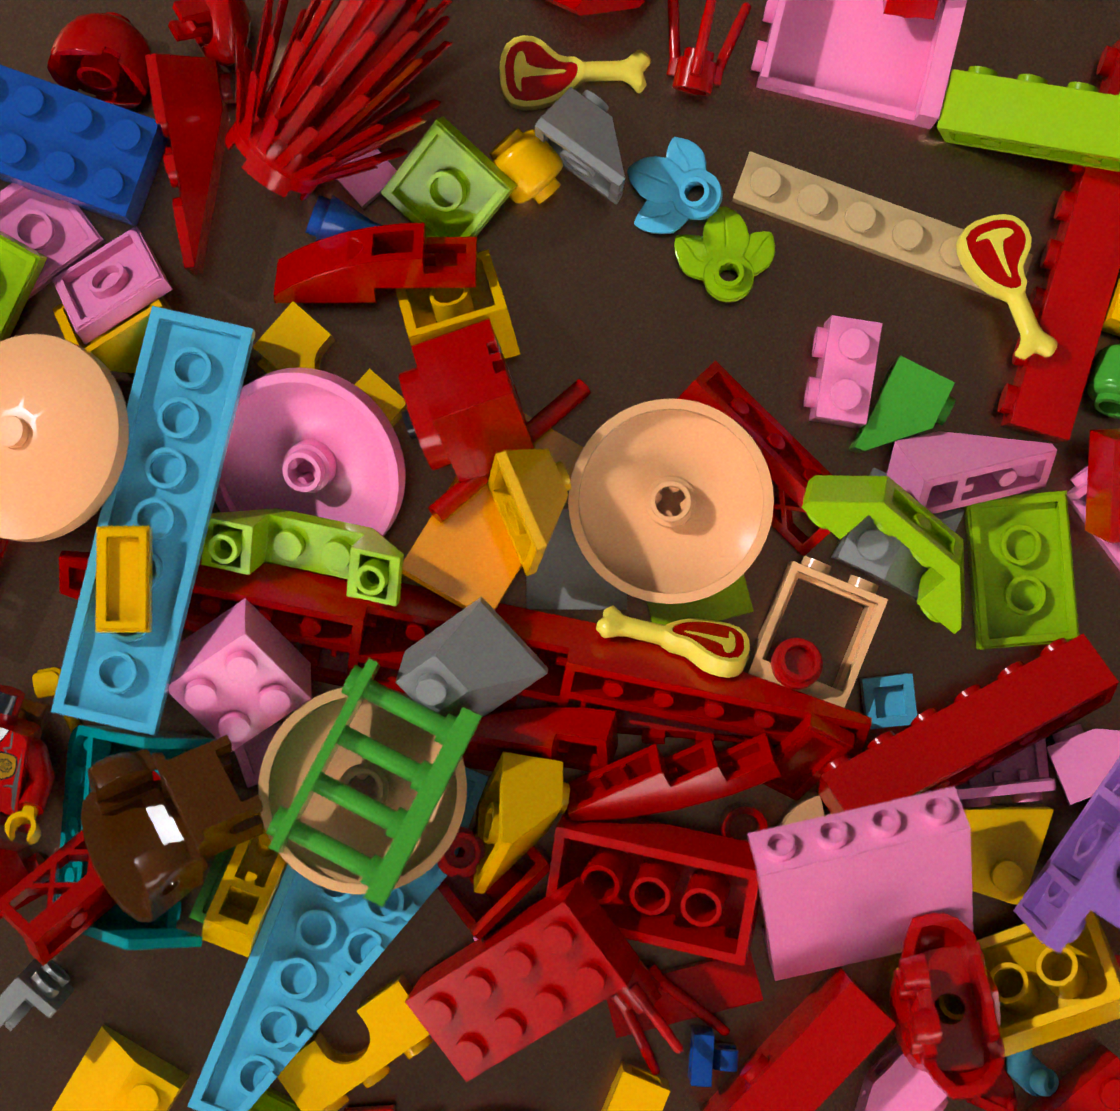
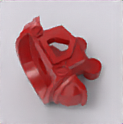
(937, 961)

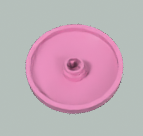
(314, 450)

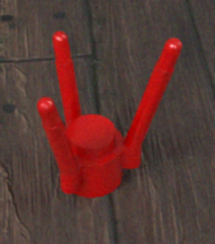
(695, 70)
(642, 995)

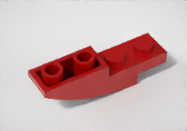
(385, 256)

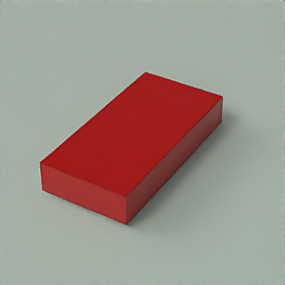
(807, 753)

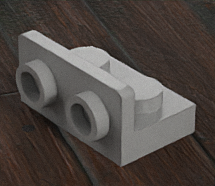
(35, 986)

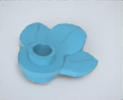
(667, 186)

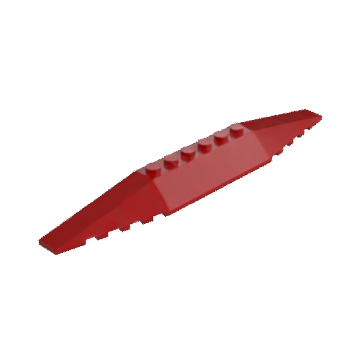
(641, 681)

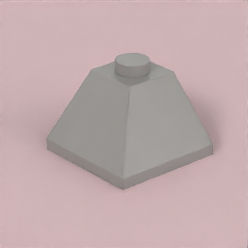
(585, 141)
(884, 556)
(469, 664)

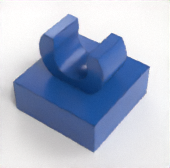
(707, 1055)

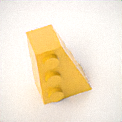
(1006, 847)

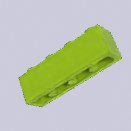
(1032, 118)

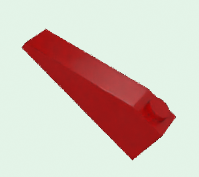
(192, 107)

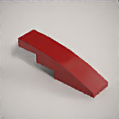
(655, 784)

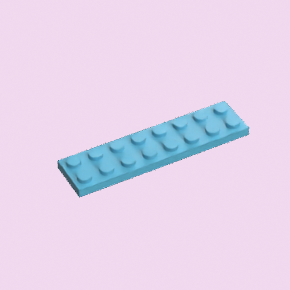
(170, 478)

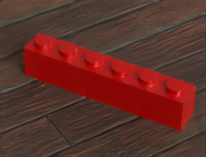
(976, 730)

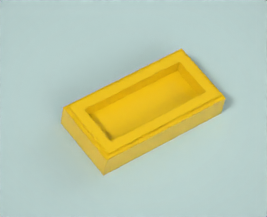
(124, 579)

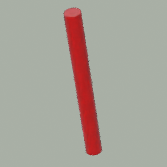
(538, 426)

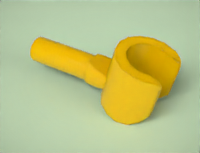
(45, 685)

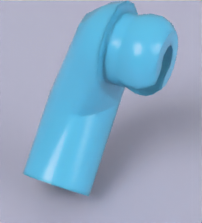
(1032, 1074)

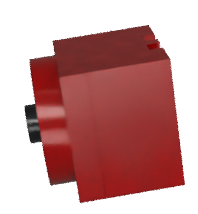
(463, 401)

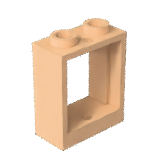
(856, 590)

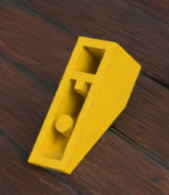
(244, 895)

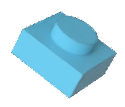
(889, 700)

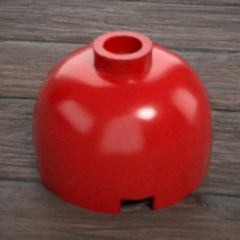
(102, 58)

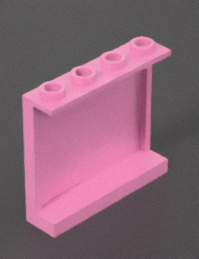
(860, 57)
(856, 878)

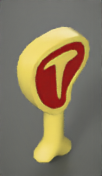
(536, 76)
(994, 259)
(707, 643)

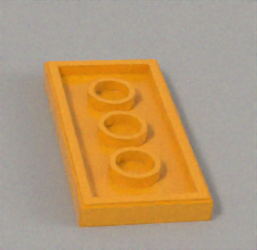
(471, 548)

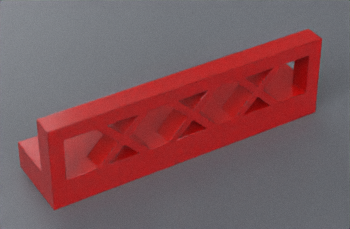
(786, 458)
(64, 917)

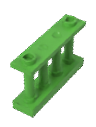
(401, 825)

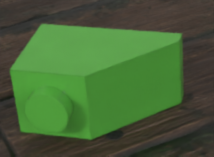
(905, 405)

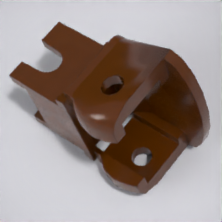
(155, 835)

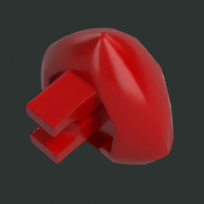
(212, 26)

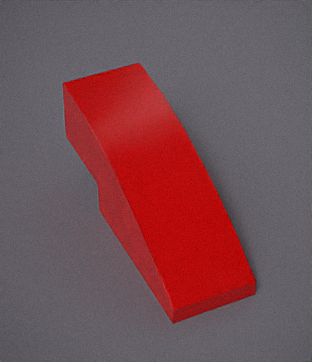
(575, 735)

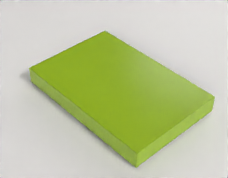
(1021, 570)

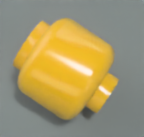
(528, 164)

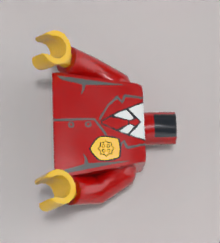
(24, 767)

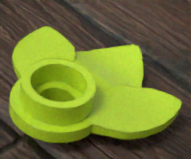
(723, 248)

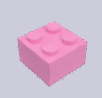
(239, 675)

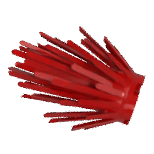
(330, 101)

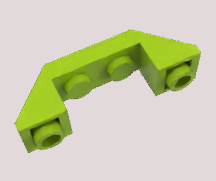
(844, 501)
(306, 542)

